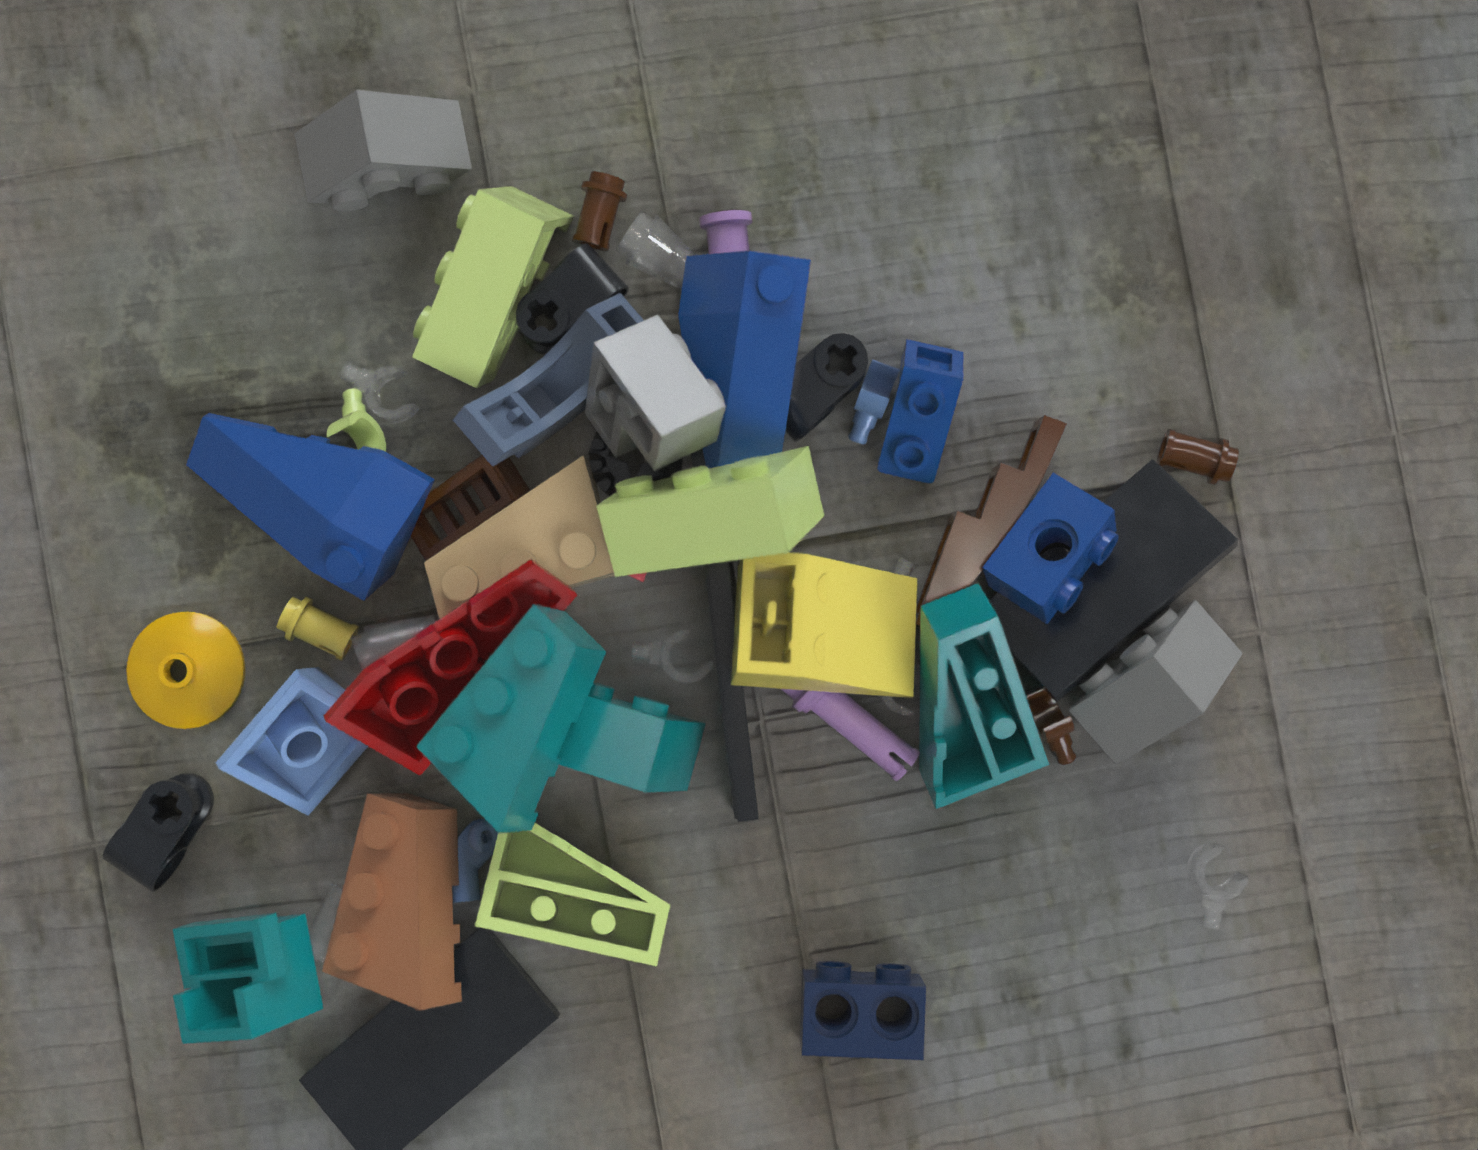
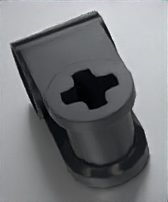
(565, 294)
(816, 390)
(155, 835)

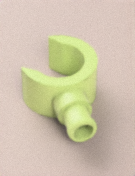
(358, 423)

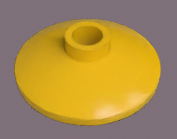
(212, 663)

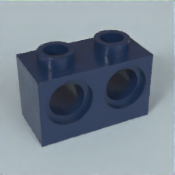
(859, 1030)

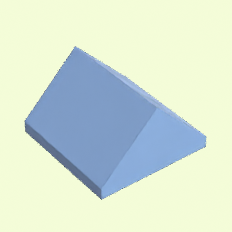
(290, 745)

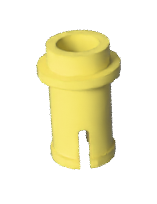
(316, 627)

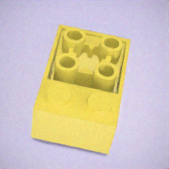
(823, 626)

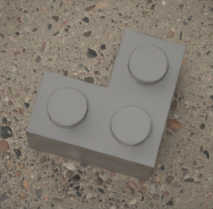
(381, 144)
(651, 395)
(1158, 683)

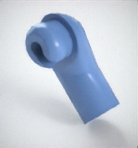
(475, 847)

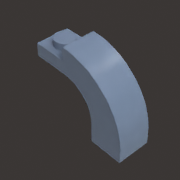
(546, 394)

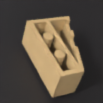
(549, 524)

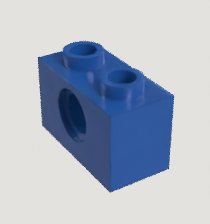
(1054, 516)

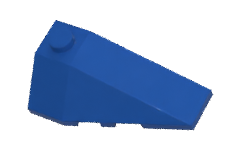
(744, 334)
(323, 502)

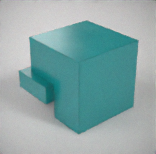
(244, 976)

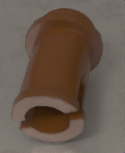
(599, 210)
(1198, 456)

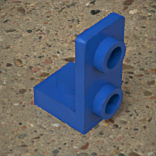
(921, 411)

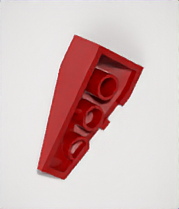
(415, 683)

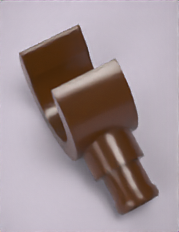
(1052, 725)

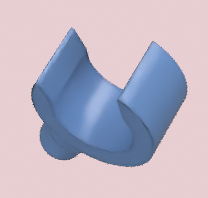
(872, 399)

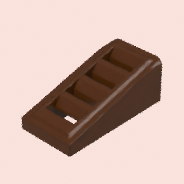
(504, 478)

